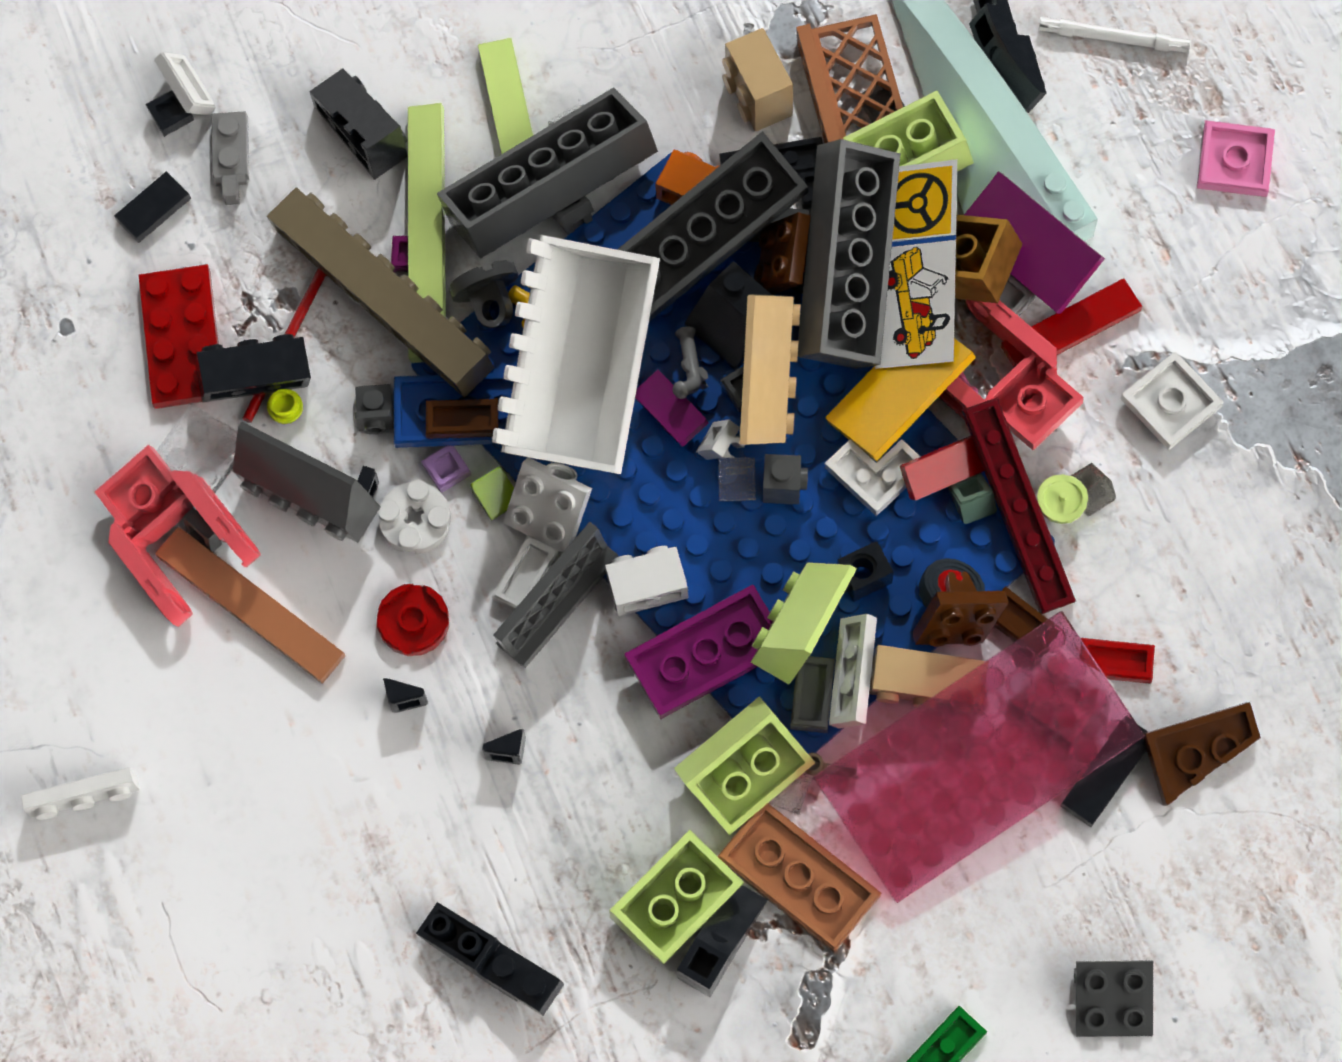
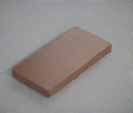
(799, 876)

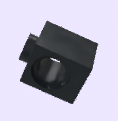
(875, 561)

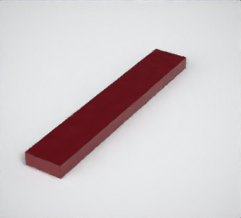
(1018, 506)

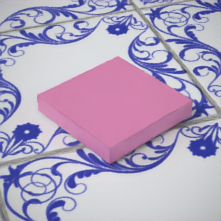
(1236, 158)

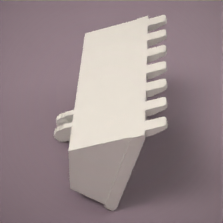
(577, 354)

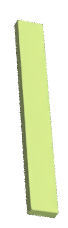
(425, 210)

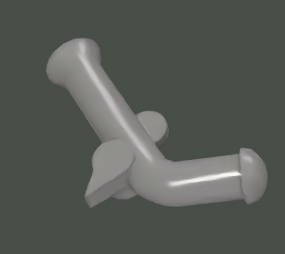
(695, 375)

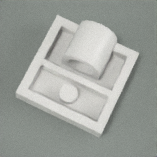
(547, 503)

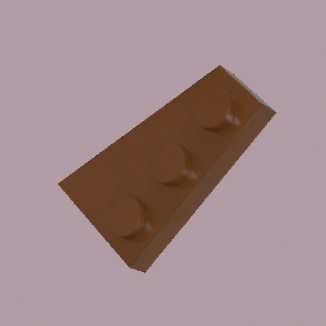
(1196, 747)

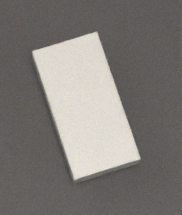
(185, 83)
(524, 572)

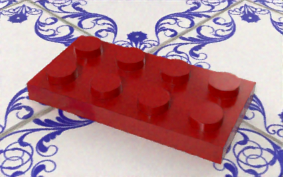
(177, 325)

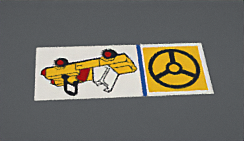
(922, 268)

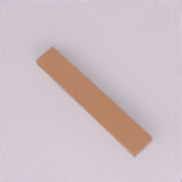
(250, 605)

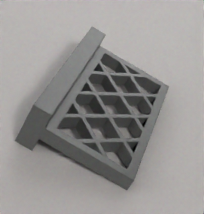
(555, 596)

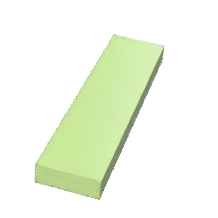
(505, 93)

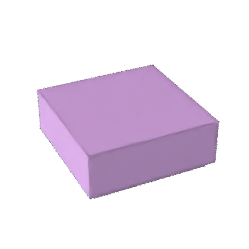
(446, 468)

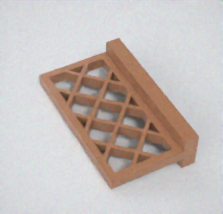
(822, 84)

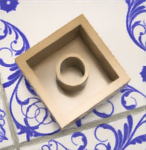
(757, 80)

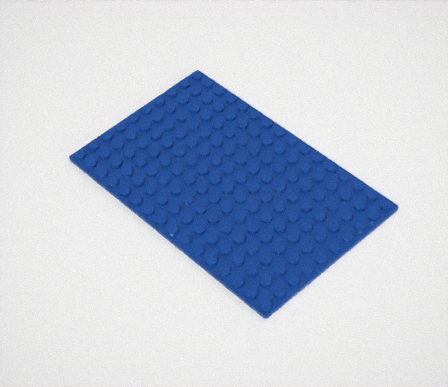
(672, 492)

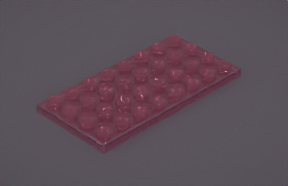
(978, 756)

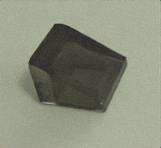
(1098, 486)

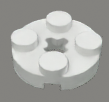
(412, 537)

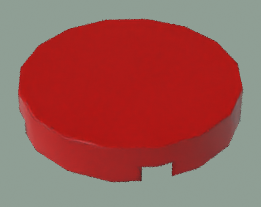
(412, 619)

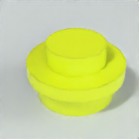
(284, 406)

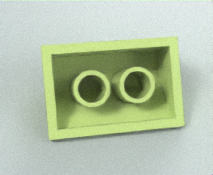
(919, 133)
(800, 618)
(744, 765)
(675, 898)

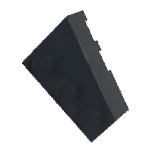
(360, 122)

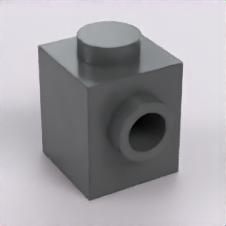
(783, 479)

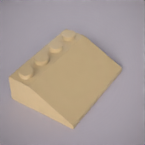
(767, 369)

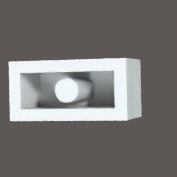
(646, 580)

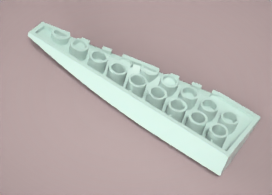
(988, 115)

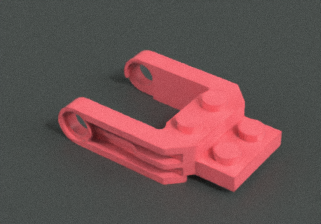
(1032, 392)
(149, 502)

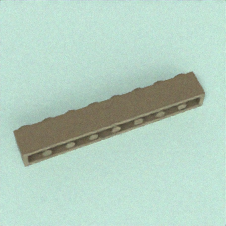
(381, 292)

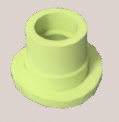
(1062, 498)

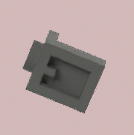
(374, 408)

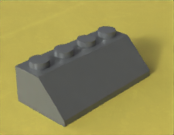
(302, 484)

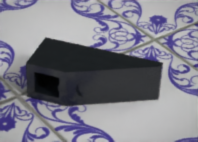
(720, 941)

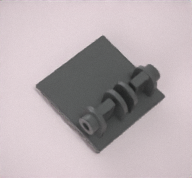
(1114, 998)

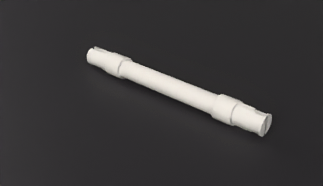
(1159, 42)

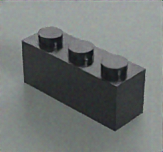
(252, 368)

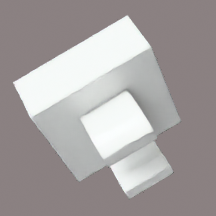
(719, 439)

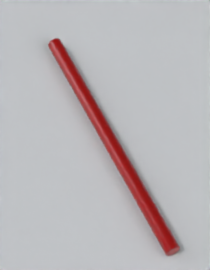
(292, 329)

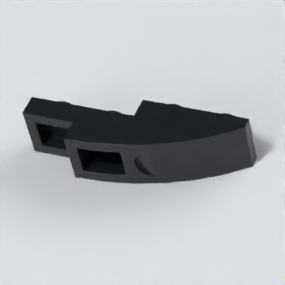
(1008, 51)
(490, 959)

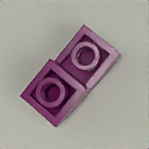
(674, 414)

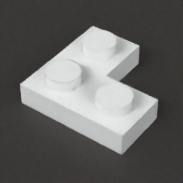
(870, 481)

